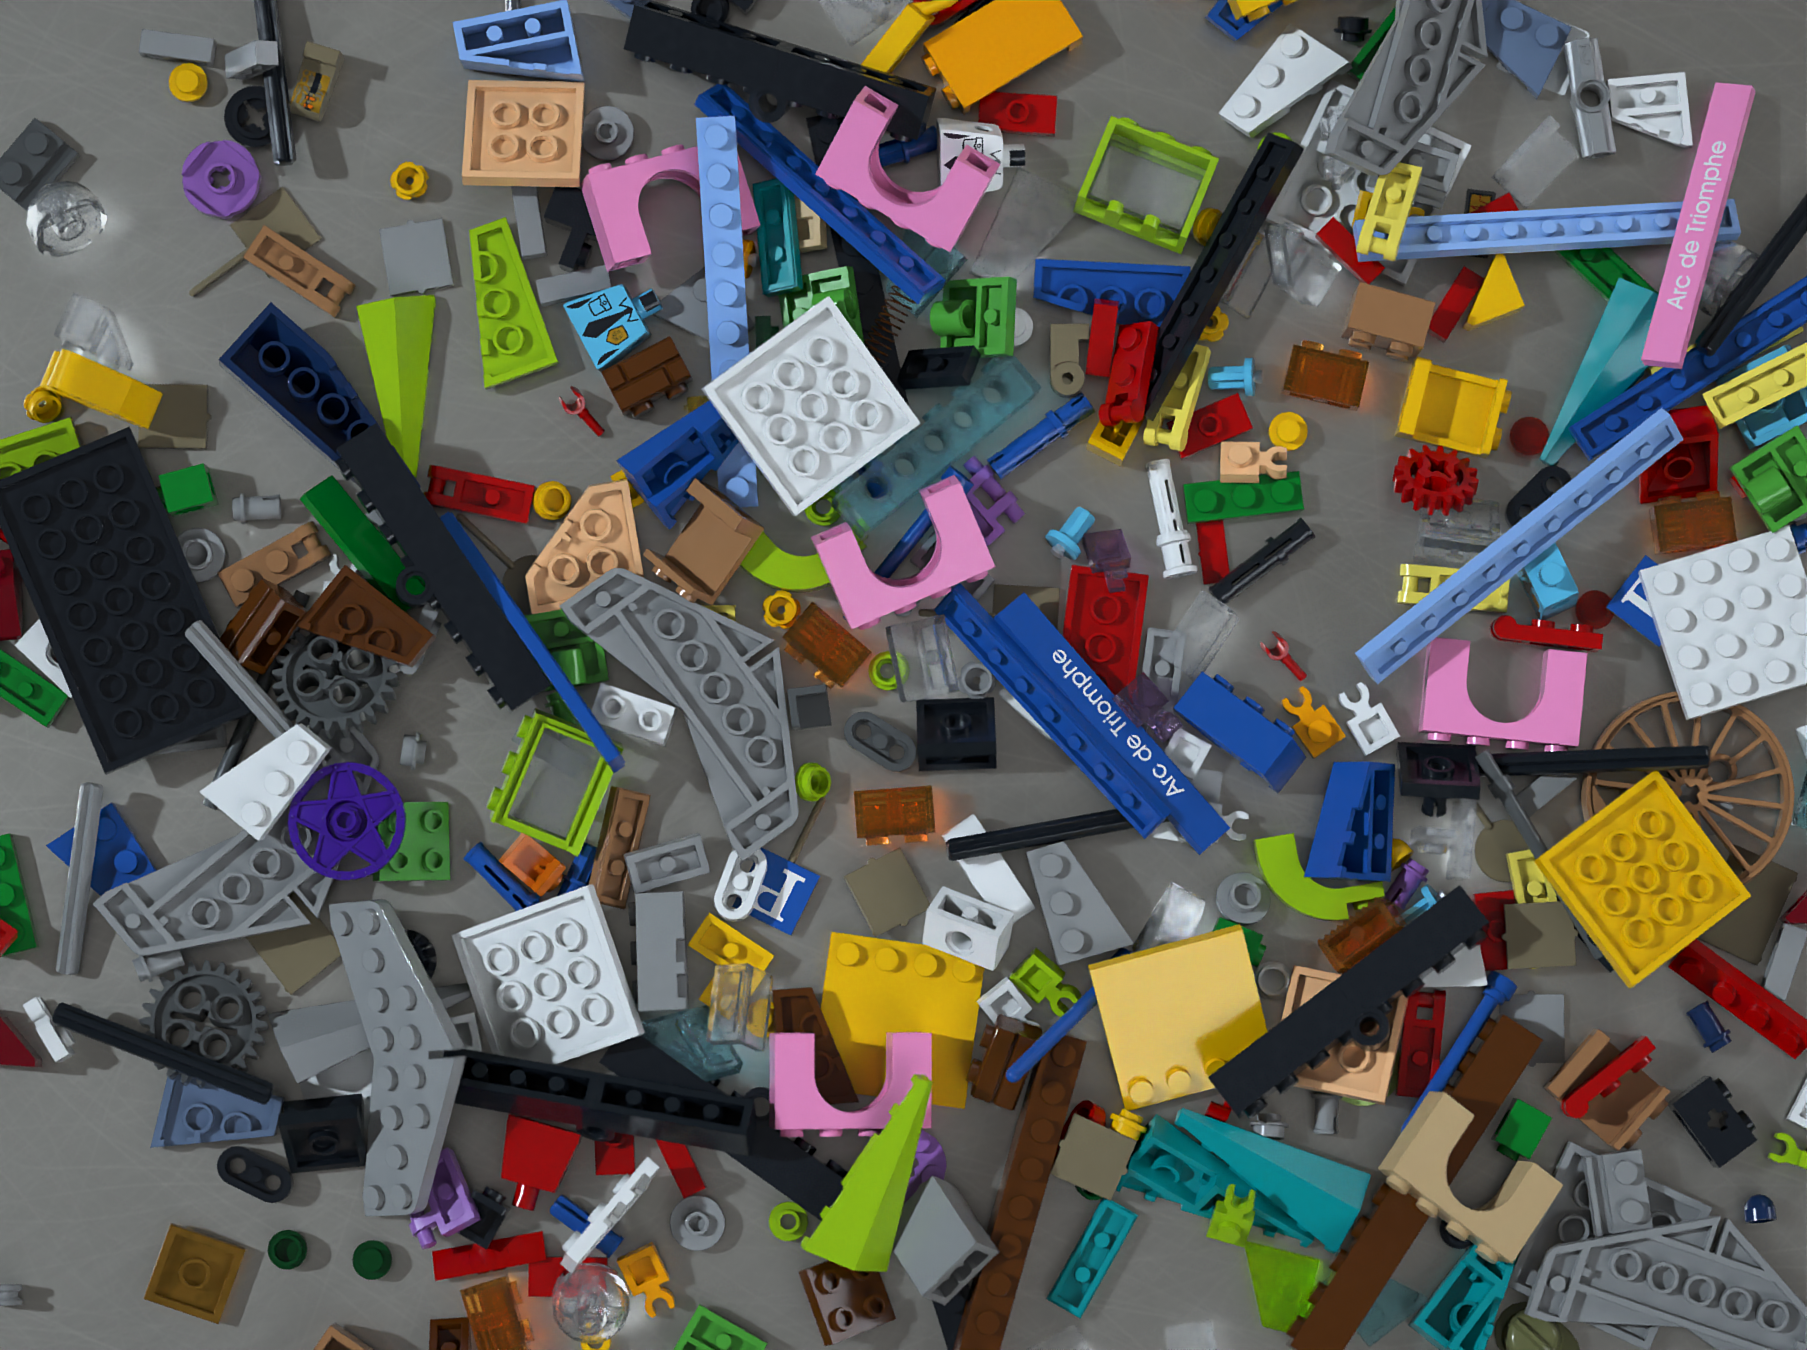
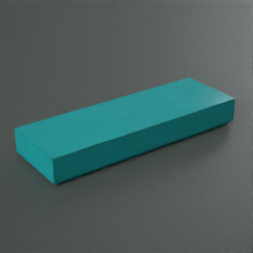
(777, 238)
(1092, 1257)

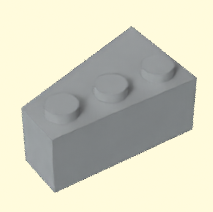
(1072, 907)
(659, 951)

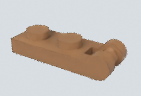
(297, 270)
(274, 563)

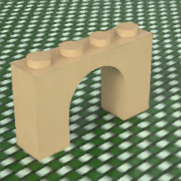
(1419, 1167)

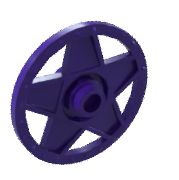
(347, 821)

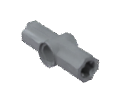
(1584, 74)

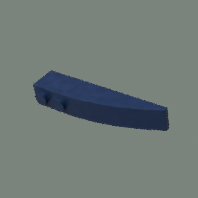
(298, 382)

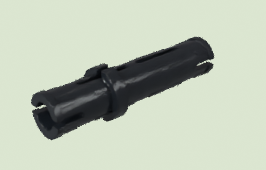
(1298, 534)

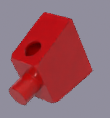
(536, 1157)

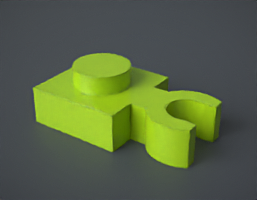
(1042, 978)
(1232, 1218)

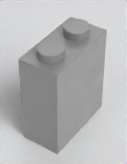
(941, 1240)

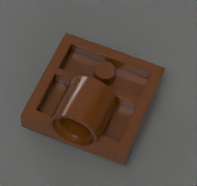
(845, 1300)

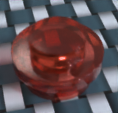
(1529, 436)
(1591, 609)

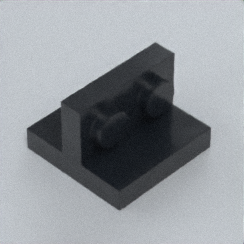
(956, 734)
(324, 1133)

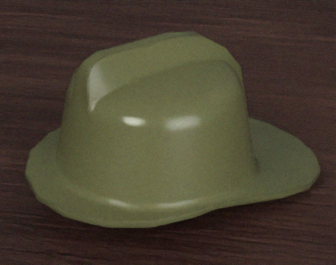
(1522, 1332)

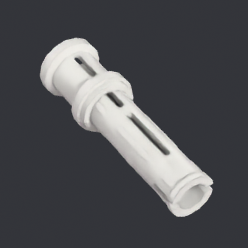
(1172, 537)

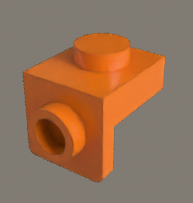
(533, 865)

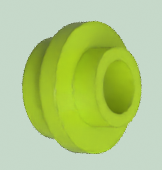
(823, 519)
(875, 675)
(812, 781)
(775, 1221)

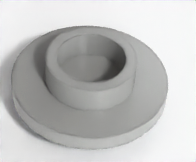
(607, 133)
(203, 553)
(1243, 898)
(697, 1223)

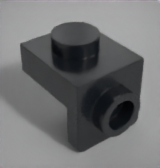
(492, 1214)

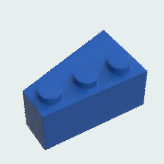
(1241, 729)
(1355, 824)

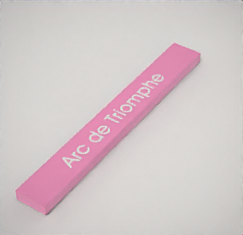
(1698, 226)

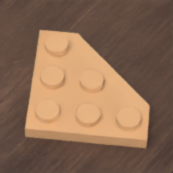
(587, 544)

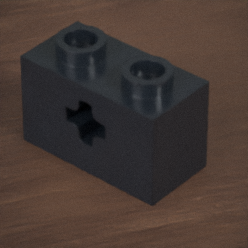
(1716, 1143)

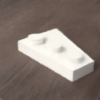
(1284, 76)
(268, 780)
(606, 1216)

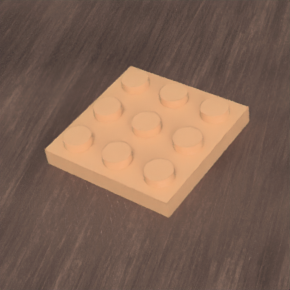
(523, 133)
(1350, 1069)

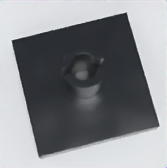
(1437, 773)

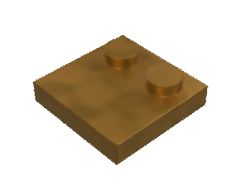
(194, 1273)

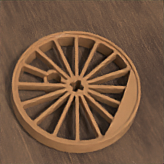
(1593, 802)

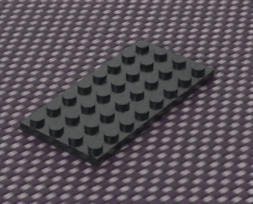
(115, 599)

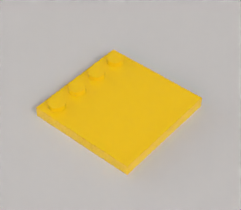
(1642, 878)
(901, 988)
(1177, 1014)

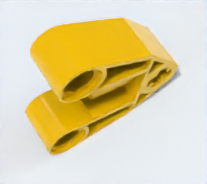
(101, 388)

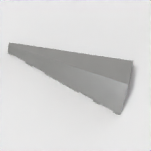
(332, 1033)

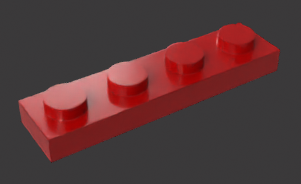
(1742, 997)

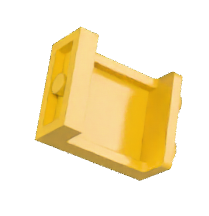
(1453, 409)

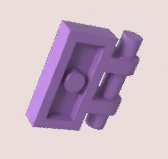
(1004, 502)
(449, 1203)

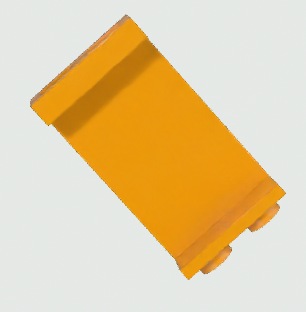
(997, 47)

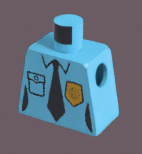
(612, 322)
(1549, 584)

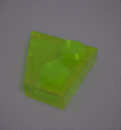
(1280, 1283)

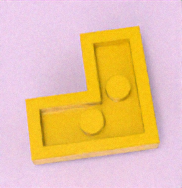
(726, 946)

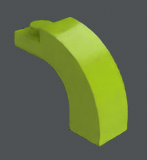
(786, 571)
(1285, 878)

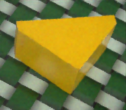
(1496, 296)
(1113, 441)

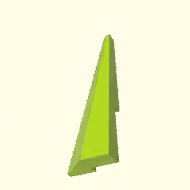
(398, 351)
(866, 1214)

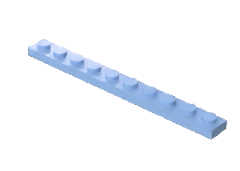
(1543, 230)
(725, 279)
(1519, 545)

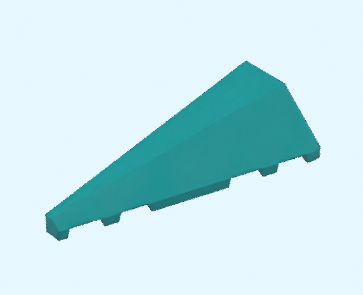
(1609, 365)
(1182, 1171)
(1309, 1188)
(1464, 1304)

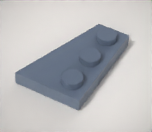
(1523, 40)
(211, 1115)

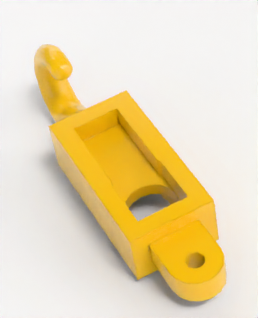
(904, 34)

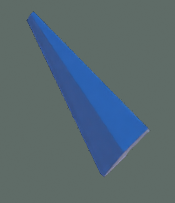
(675, 457)

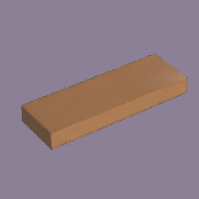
(619, 835)

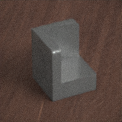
(809, 707)

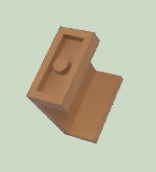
(708, 546)
(1622, 1112)

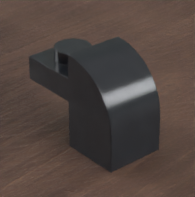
(569, 212)

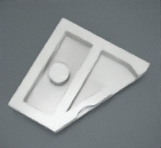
(1653, 106)

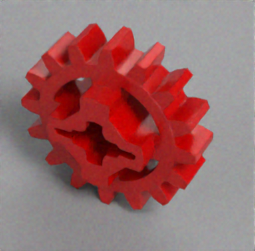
(1435, 480)

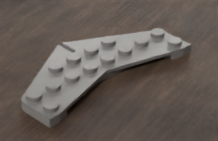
(1409, 82)
(701, 668)
(235, 885)
(406, 1032)
(1673, 1281)

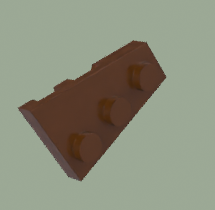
(367, 620)
(799, 1012)

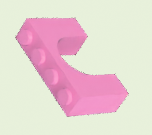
(855, 168)
(614, 199)
(957, 557)
(1449, 711)
(799, 1106)

